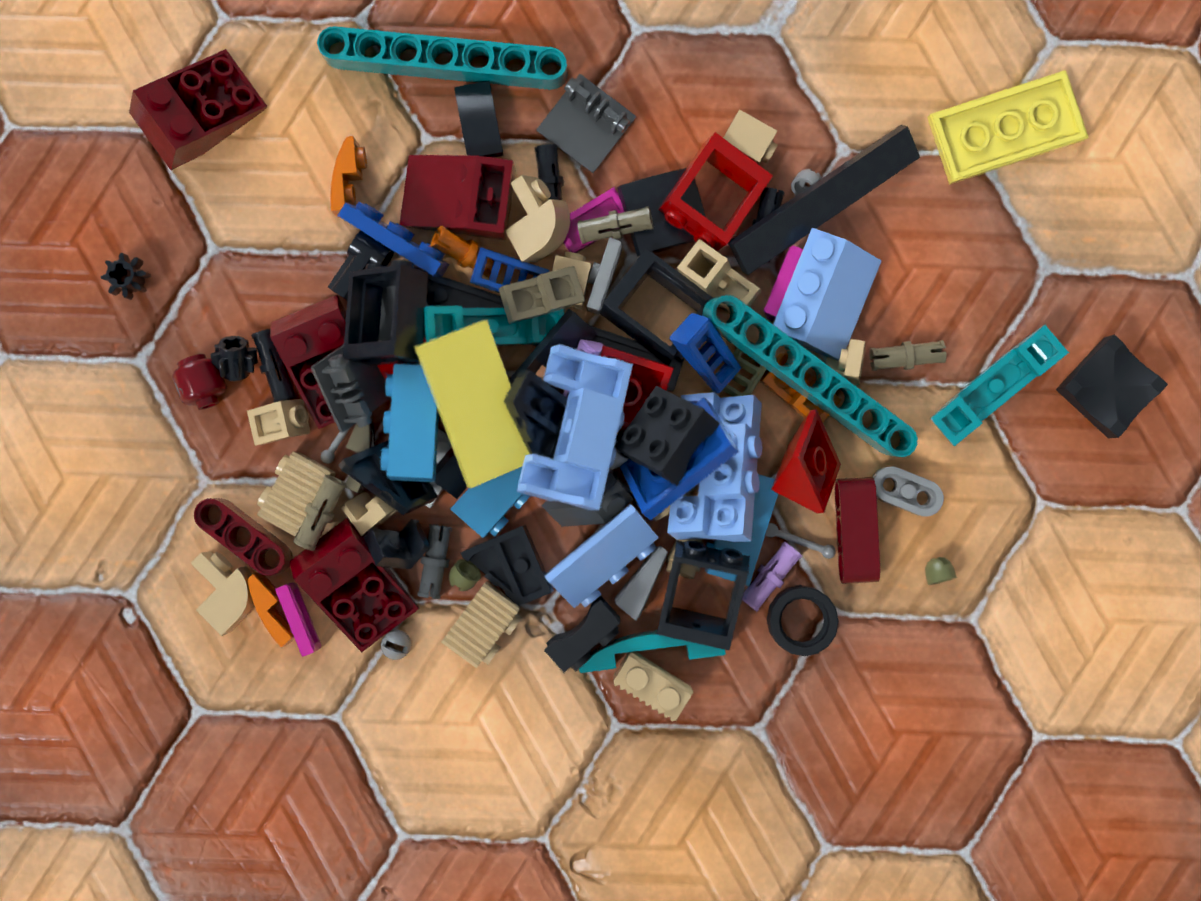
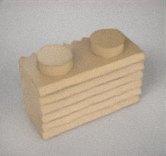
(293, 490)
(482, 624)
(652, 685)

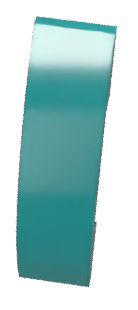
(447, 319)
(998, 384)
(604, 657)

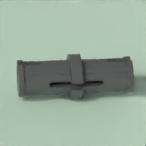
(434, 561)

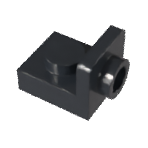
(397, 548)

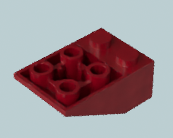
(195, 108)
(458, 192)
(305, 340)
(350, 588)

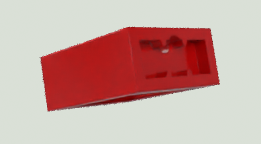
(736, 167)

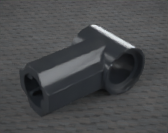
(361, 252)

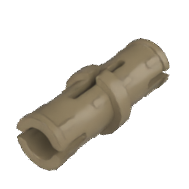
(615, 224)
(907, 355)
(309, 535)

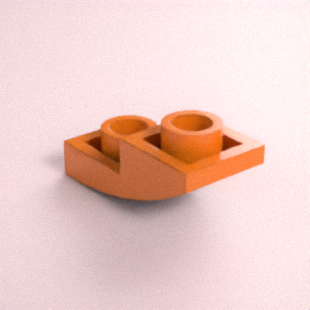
(347, 168)

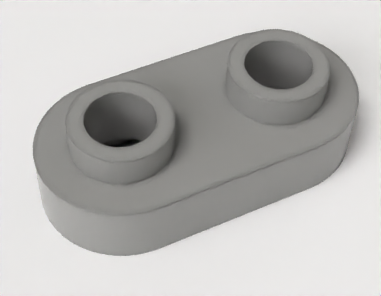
(906, 491)

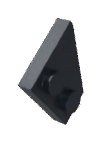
(400, 495)
(512, 565)

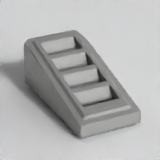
(637, 590)

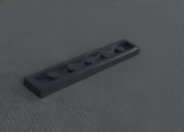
(824, 199)
(567, 332)

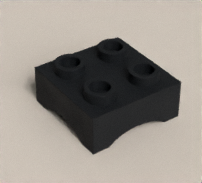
(1111, 387)
(666, 434)
(574, 646)

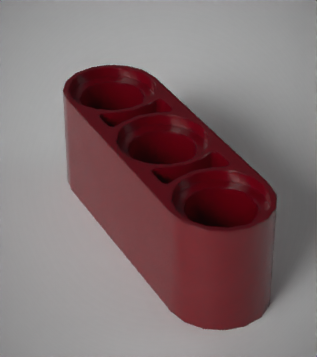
(857, 530)
(226, 534)

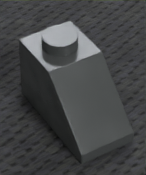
(612, 503)

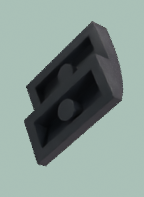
(652, 193)

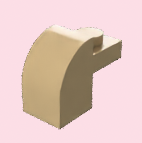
(545, 222)
(715, 276)
(232, 597)

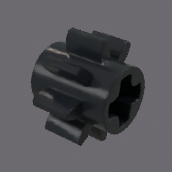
(120, 268)
(234, 358)

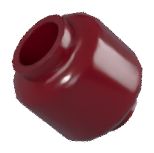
(198, 382)

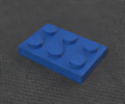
(394, 237)
(656, 493)

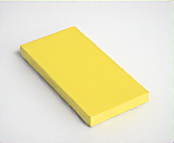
(1007, 127)
(470, 396)

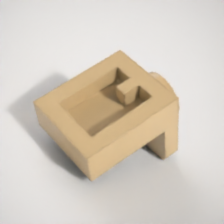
(850, 361)
(278, 421)
(367, 512)

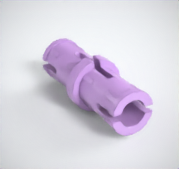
(771, 576)

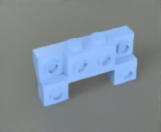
(587, 430)
(728, 494)

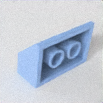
(827, 293)
(602, 557)

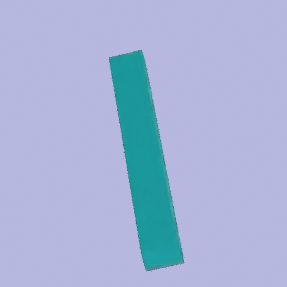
(429, 47)
(827, 379)

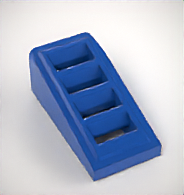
(512, 263)
(691, 336)

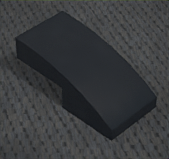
(479, 120)

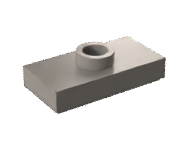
(602, 275)

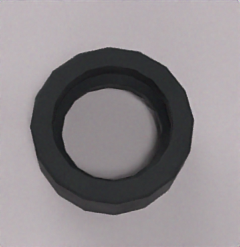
(828, 630)

